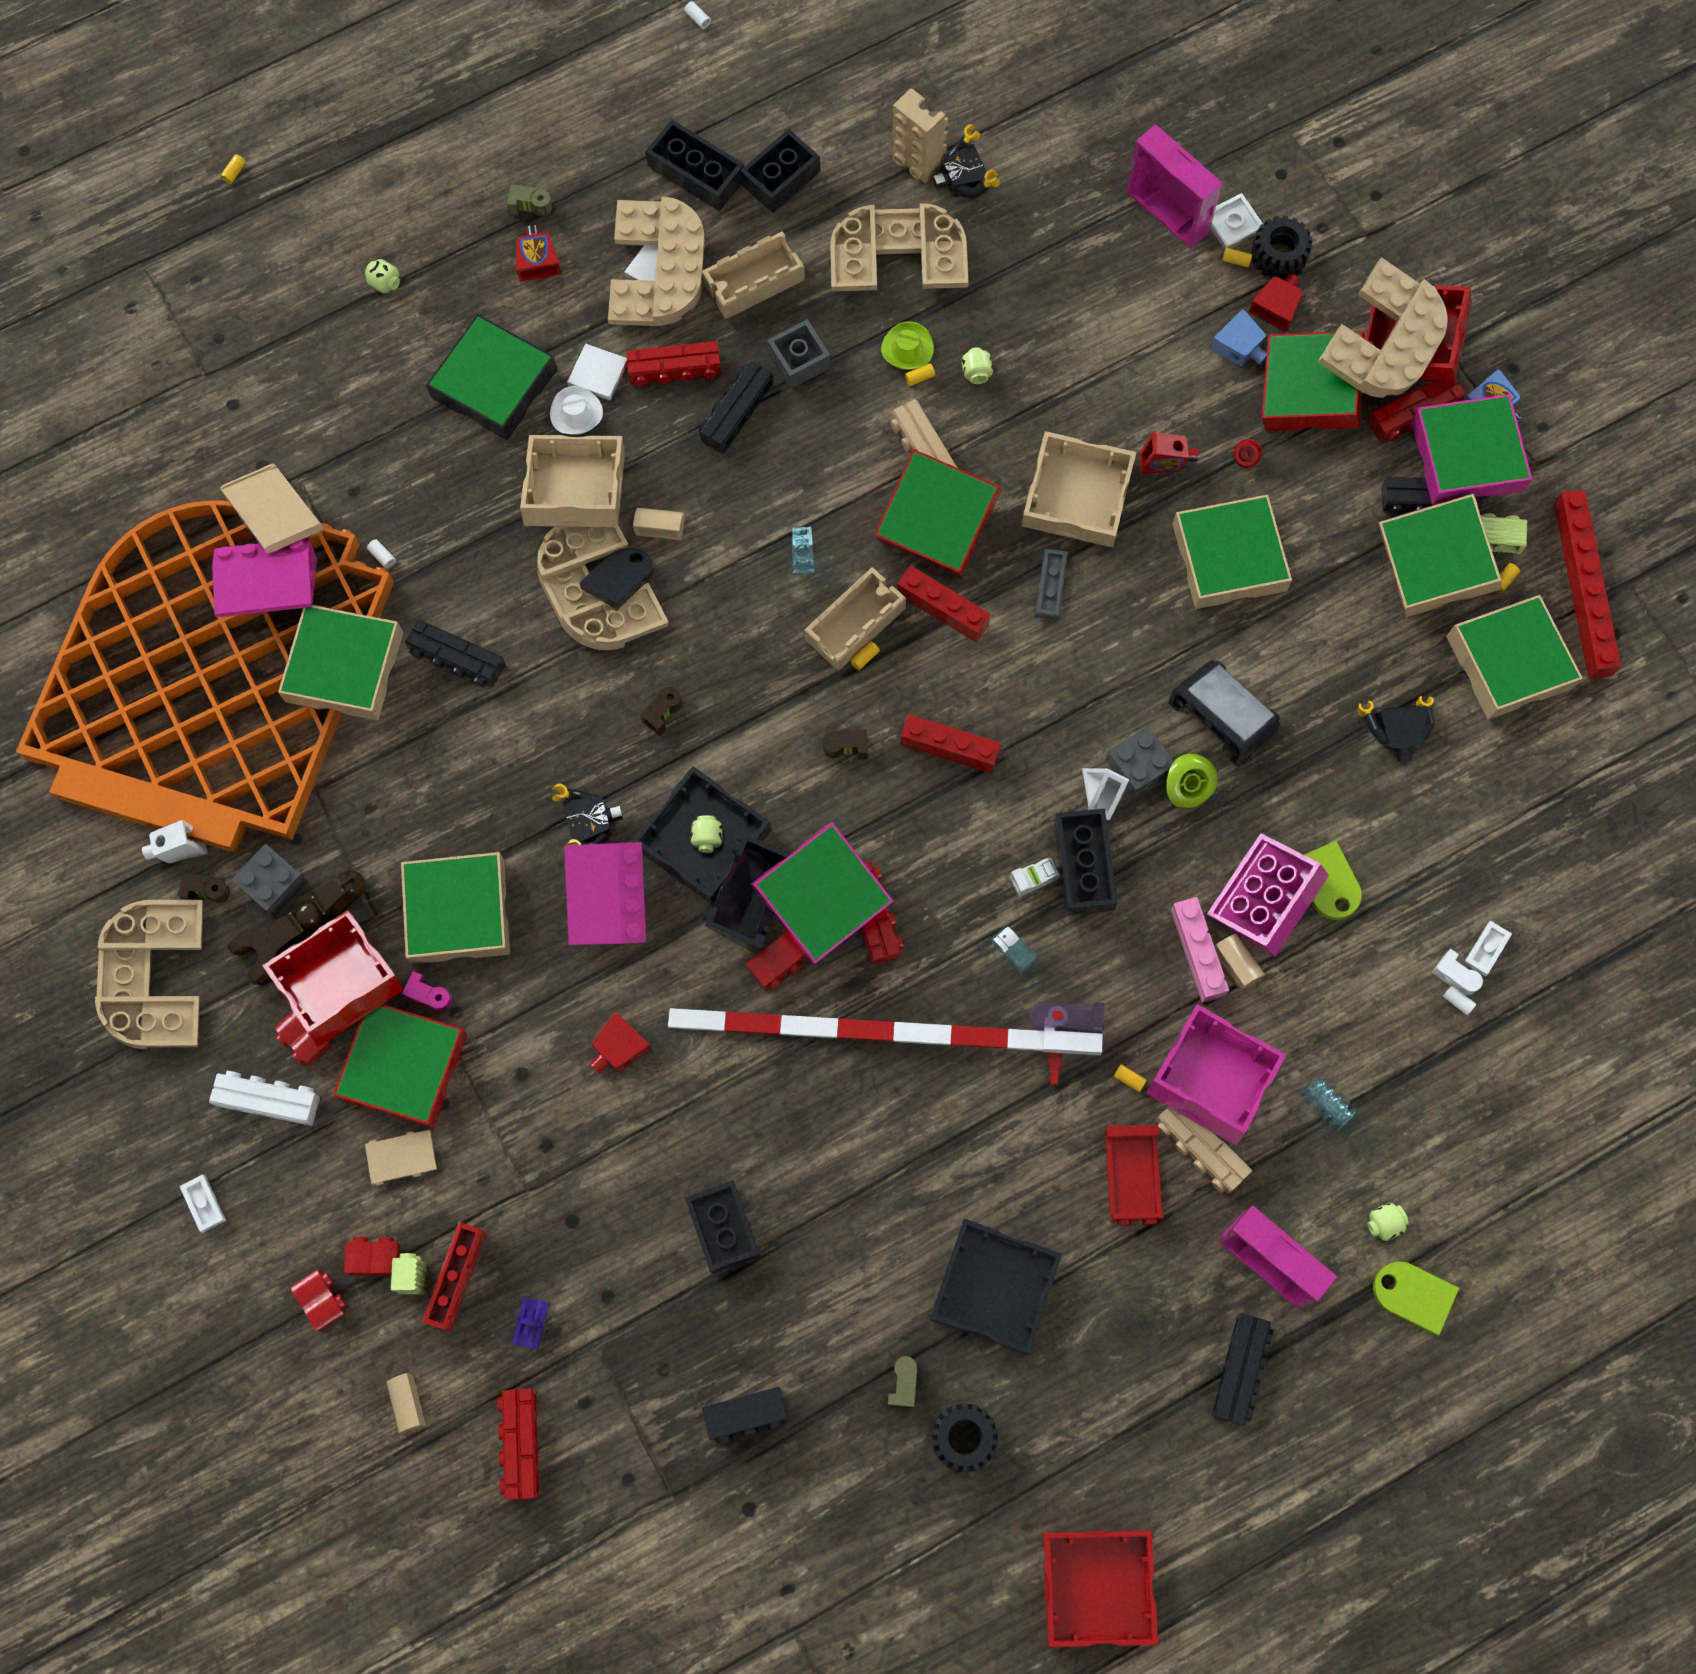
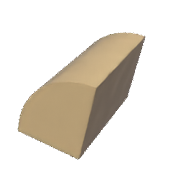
(658, 523)
(1238, 961)
(405, 1403)

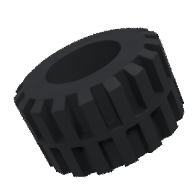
(1285, 232)
(988, 1437)

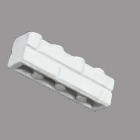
(265, 1099)

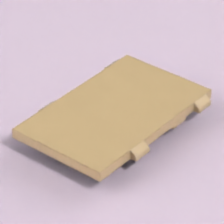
(400, 1157)

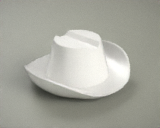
(575, 410)

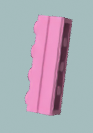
(1199, 949)

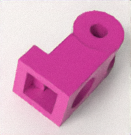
(421, 993)

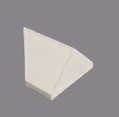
(1104, 789)

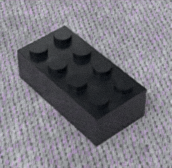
(695, 164)
(1085, 862)

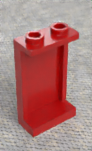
(1133, 1174)

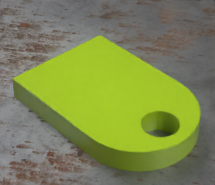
(1338, 886)
(1415, 1296)

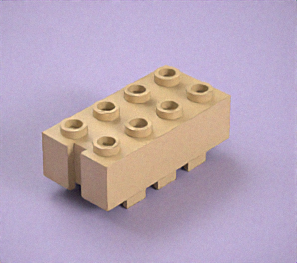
(918, 137)
(753, 275)
(855, 619)

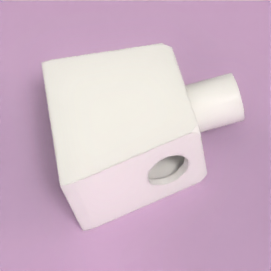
(172, 844)

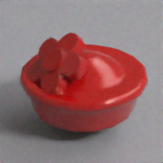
(1247, 453)

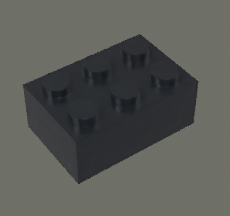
(780, 170)
(722, 1227)
(745, 1415)

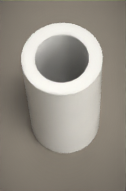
(697, 15)
(381, 554)
(1459, 1000)

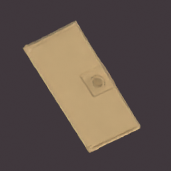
(271, 508)

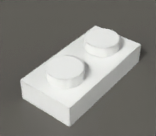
(1487, 948)
(202, 1203)

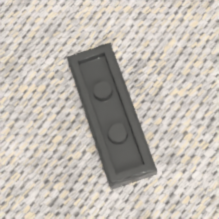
(1051, 584)

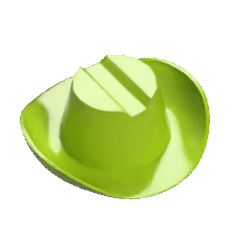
(908, 346)
(1191, 781)

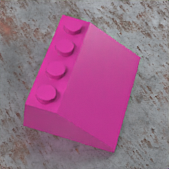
(257, 581)
(605, 893)
(1268, 894)

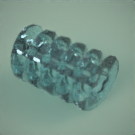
(1329, 1102)

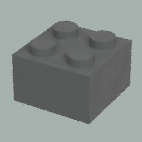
(799, 354)
(1140, 760)
(269, 880)

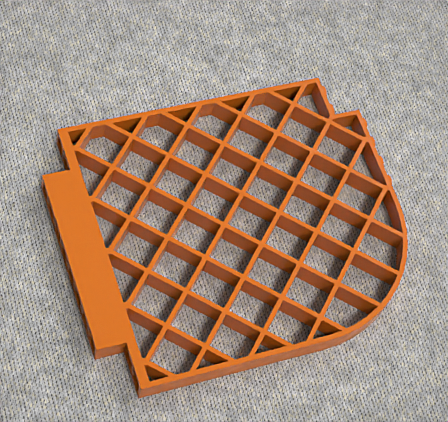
(154, 802)

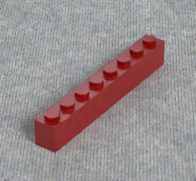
(1587, 584)

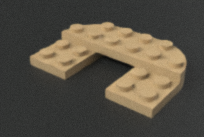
(898, 231)
(679, 266)
(1410, 345)
(583, 616)
(125, 974)

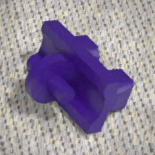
(530, 1323)

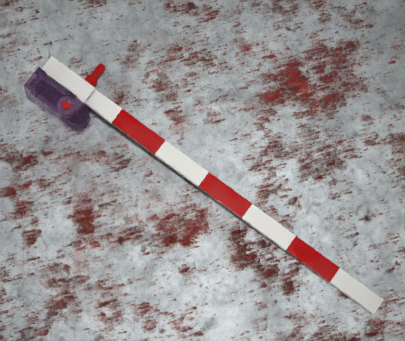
(1058, 1026)

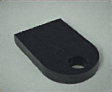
(617, 577)

